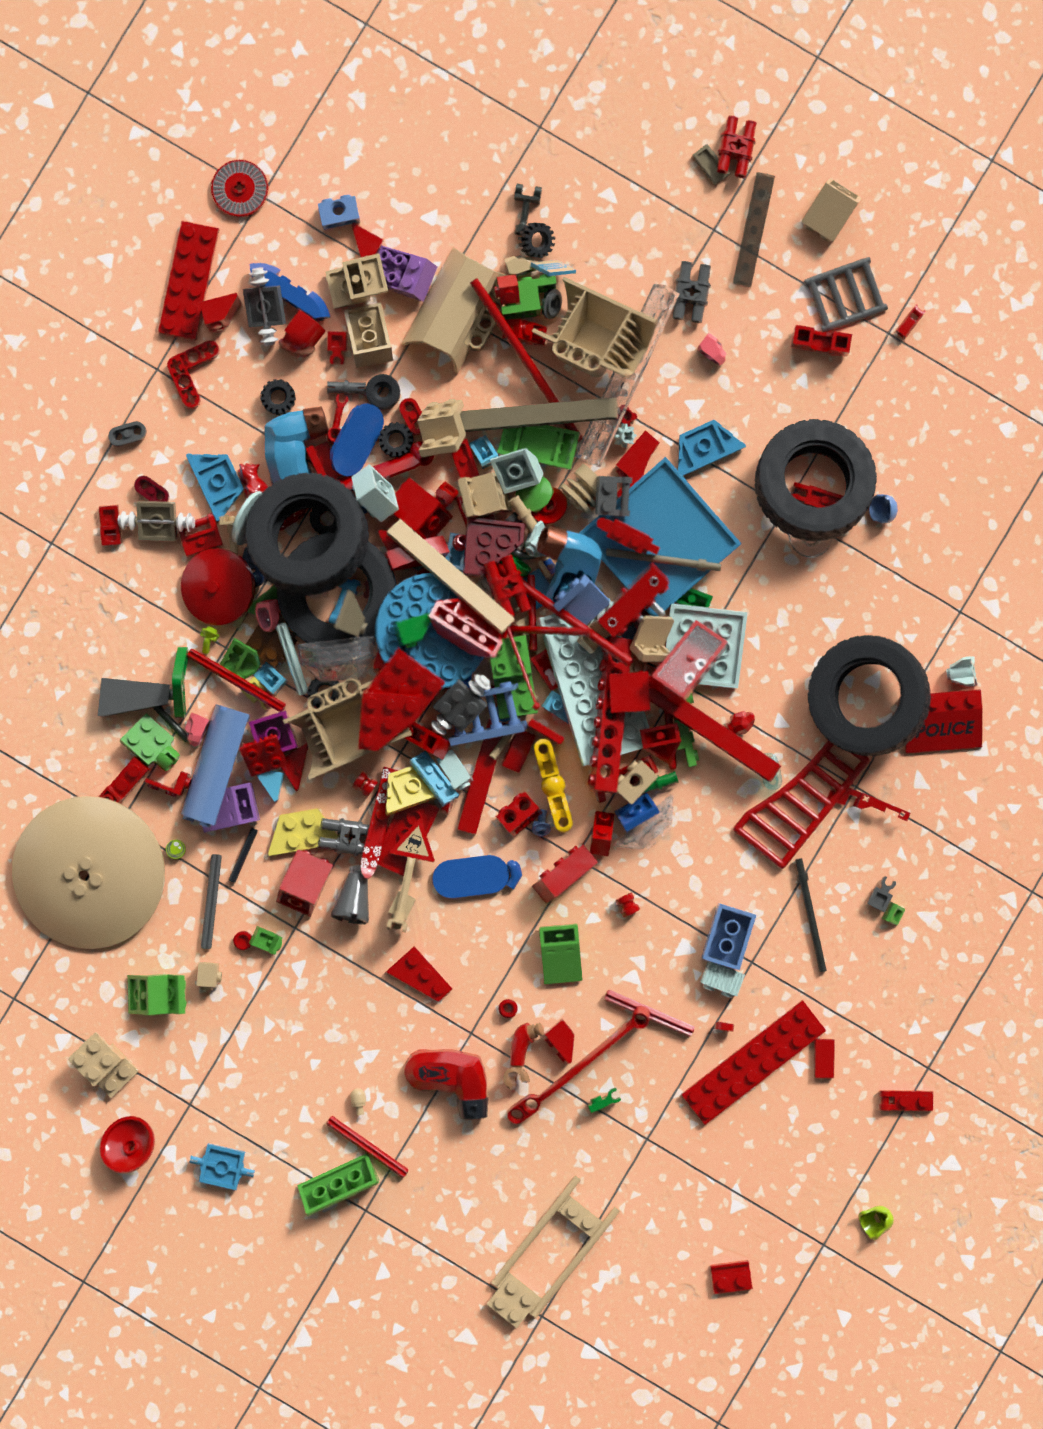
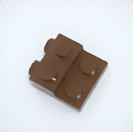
(269, 645)

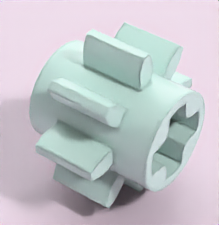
(624, 435)

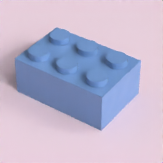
(728, 936)

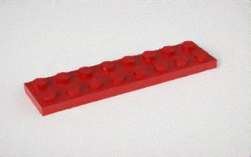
(753, 1062)

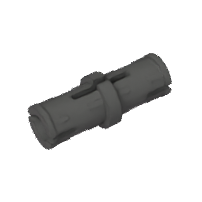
(346, 387)

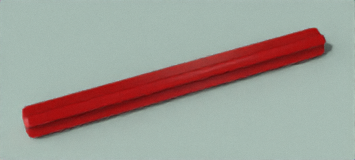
(236, 680)

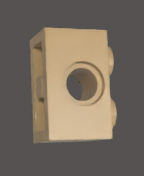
(645, 776)

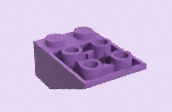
(407, 272)
(236, 808)

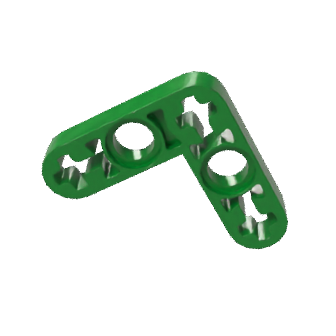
(178, 679)

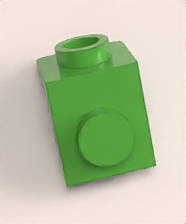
(266, 940)

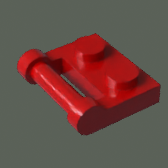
(201, 540)

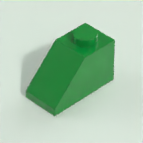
(411, 630)

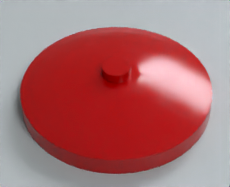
(217, 586)

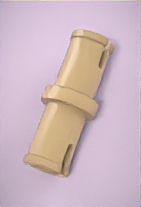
(523, 513)

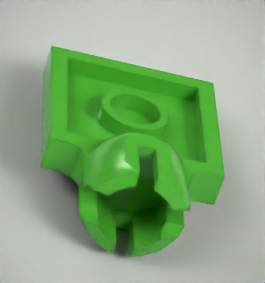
(151, 743)

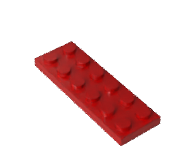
(188, 280)

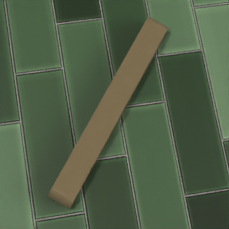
(539, 414)

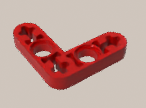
(187, 365)

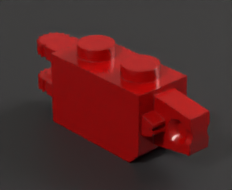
(628, 536)

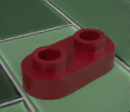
(152, 490)

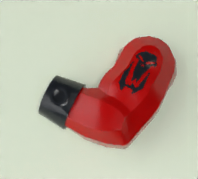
(451, 1072)

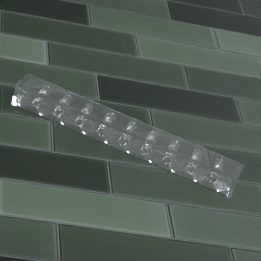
(601, 433)

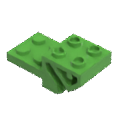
(506, 669)

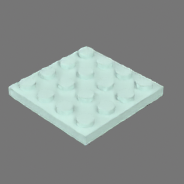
(725, 623)

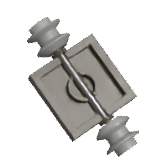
(156, 521)

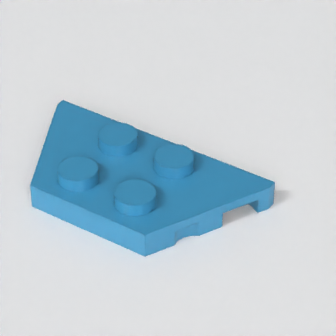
(705, 445)
(217, 480)

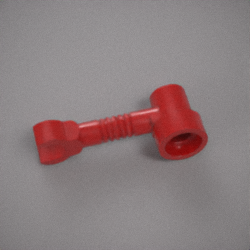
(337, 419)

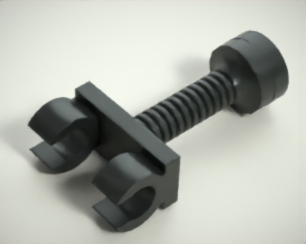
(526, 205)

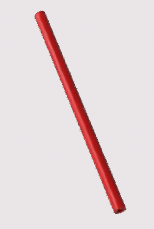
(518, 348)
(572, 621)

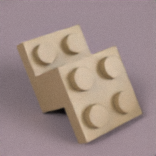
(356, 281)
(441, 427)
(483, 496)
(103, 1064)

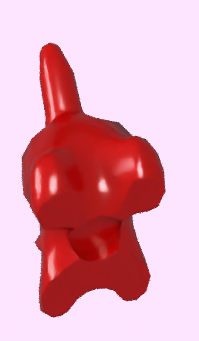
(248, 475)

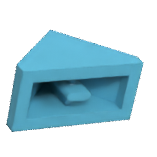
(483, 451)
(270, 678)
(273, 783)

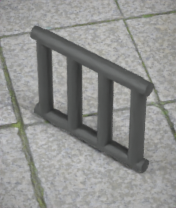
(862, 312)

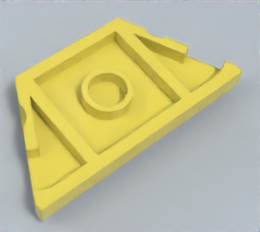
(406, 790)
(298, 832)

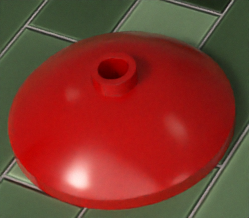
(120, 1138)

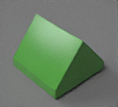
(893, 913)

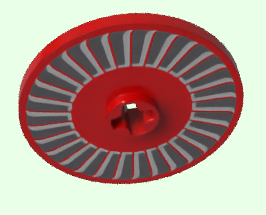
(228, 178)

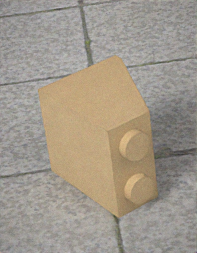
(831, 210)

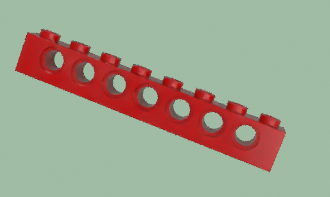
(616, 725)

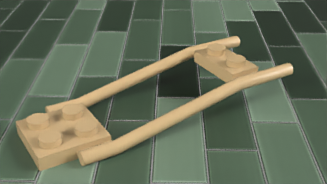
(513, 1298)

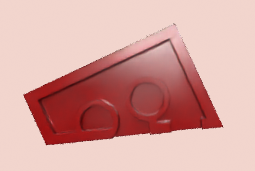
(420, 974)

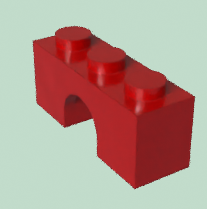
(812, 340)

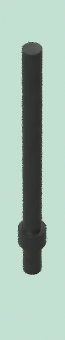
(802, 877)

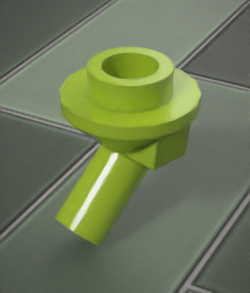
(209, 634)

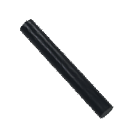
(243, 855)

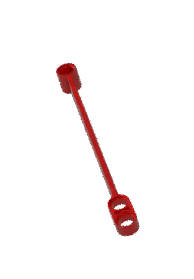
(386, 469)
(527, 1111)

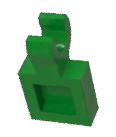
(599, 1103)

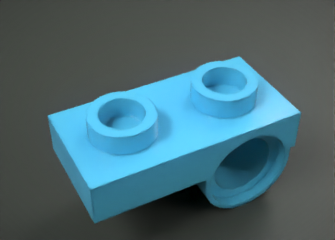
(555, 705)

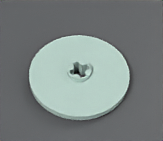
(239, 526)

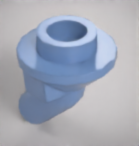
(539, 827)

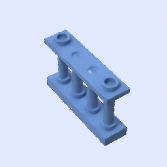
(497, 729)

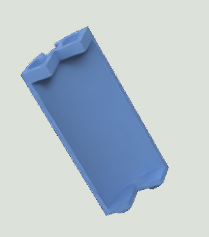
(214, 765)

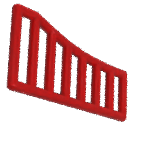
(784, 792)

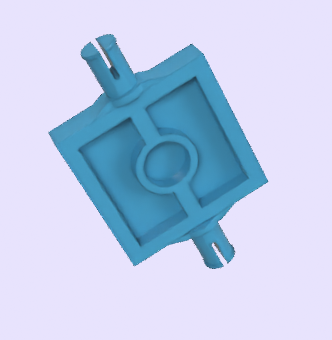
(222, 1166)

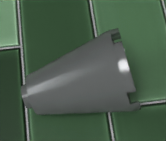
(353, 900)

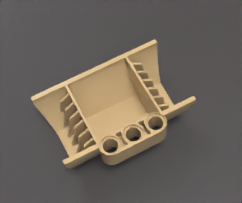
(454, 311)
(600, 333)
(334, 727)

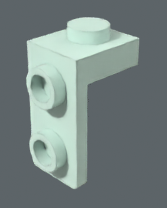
(455, 771)

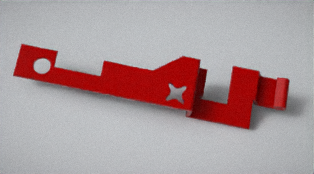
(872, 802)

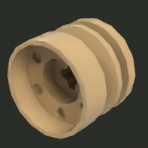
(582, 490)

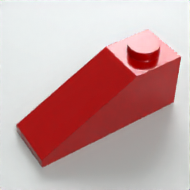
(428, 740)

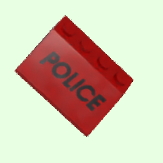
(951, 724)

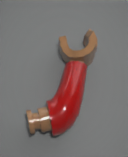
(521, 1039)

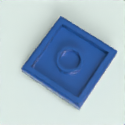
(637, 813)

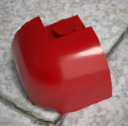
(301, 335)

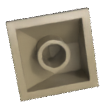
(351, 617)

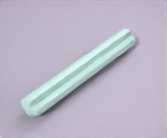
(292, 659)

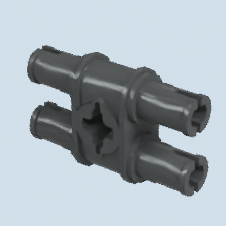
(700, 287)
(341, 843)

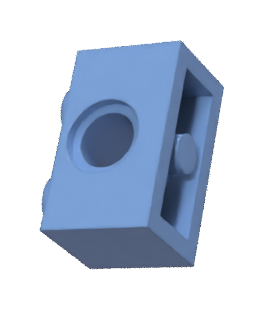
(331, 220)

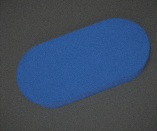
(356, 439)
(470, 876)

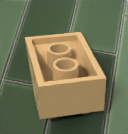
(368, 335)

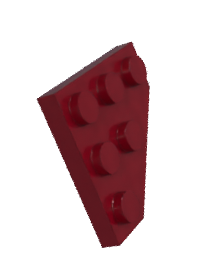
(489, 541)

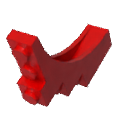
(636, 458)

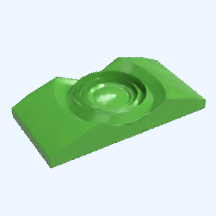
(548, 443)

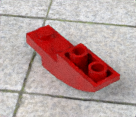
(125, 781)

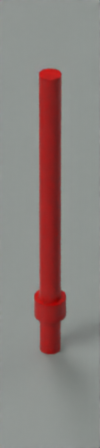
(551, 630)

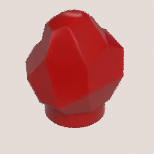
(741, 722)

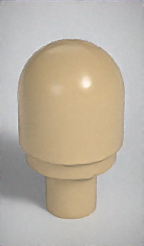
(358, 1100)

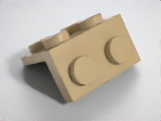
(650, 639)

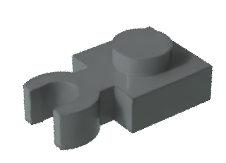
(880, 897)

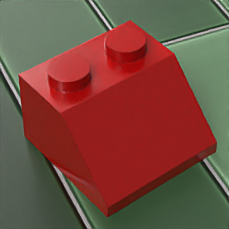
(220, 311)

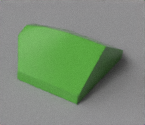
(241, 659)

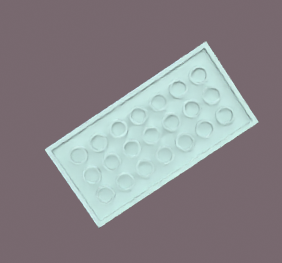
(577, 681)

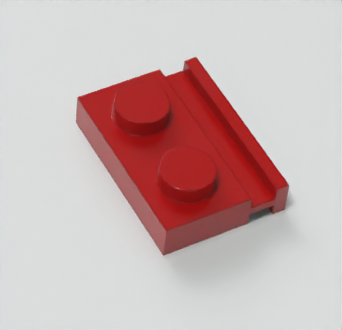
(731, 1276)

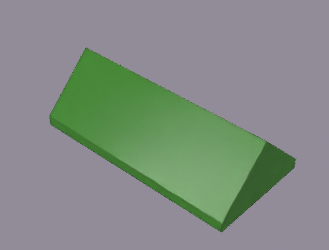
(338, 1184)

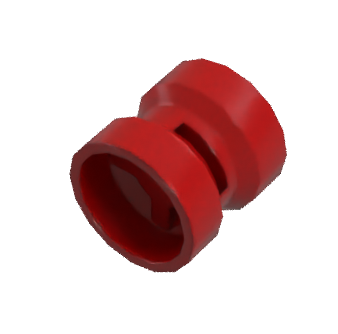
(368, 787)
(627, 904)

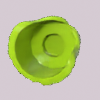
(871, 1226)

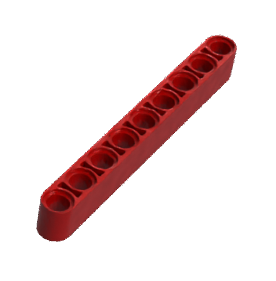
(717, 735)

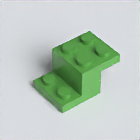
(529, 297)
(156, 994)

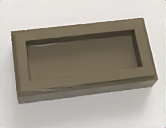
(708, 163)

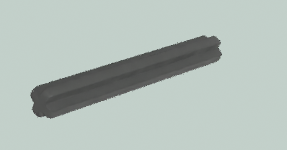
(211, 901)

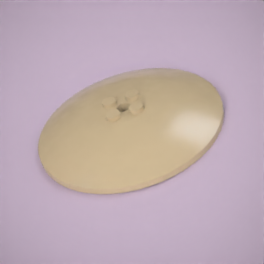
(115, 851)

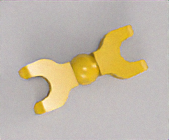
(553, 785)

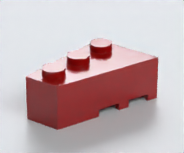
(564, 873)

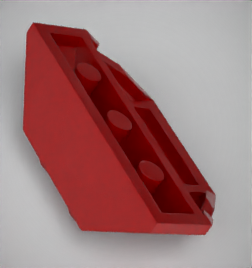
(465, 628)

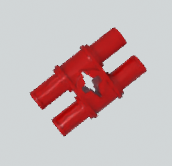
(728, 148)
(498, 582)

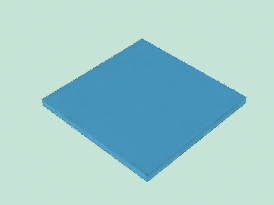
(678, 523)

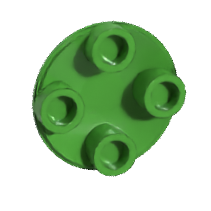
(536, 496)

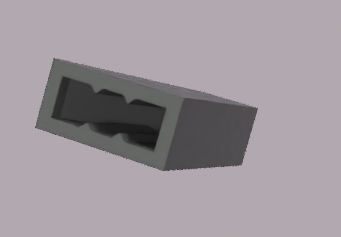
(129, 696)

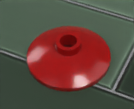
(560, 504)

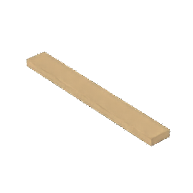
(450, 576)

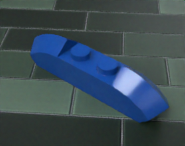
(296, 296)

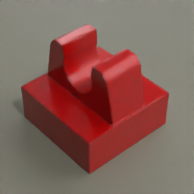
(446, 492)

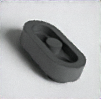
(127, 431)

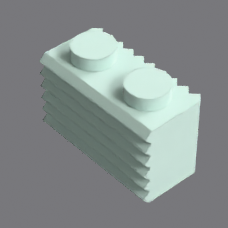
(722, 978)

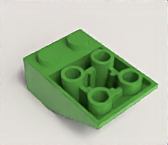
(560, 953)

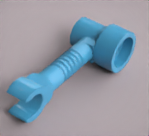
(350, 585)

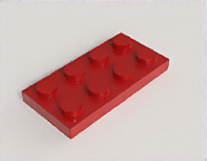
(398, 827)

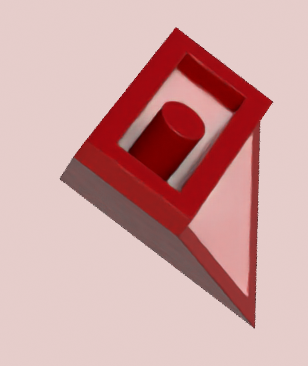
(661, 741)

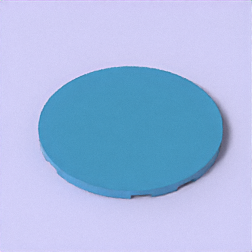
(411, 599)

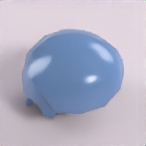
(883, 508)

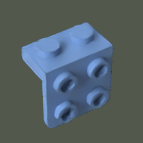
(582, 599)

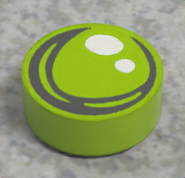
(175, 849)

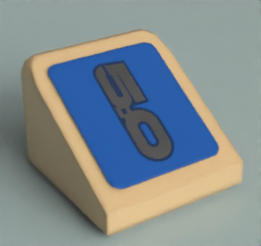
(547, 567)

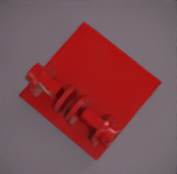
(263, 755)

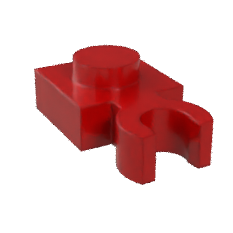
(337, 343)

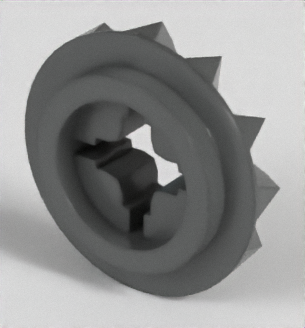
(551, 303)

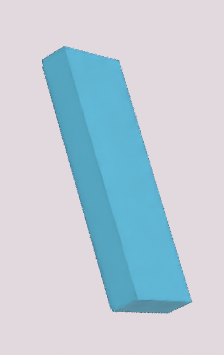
(434, 778)

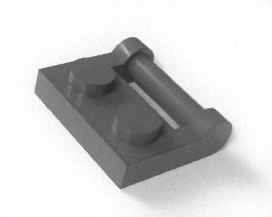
(607, 494)

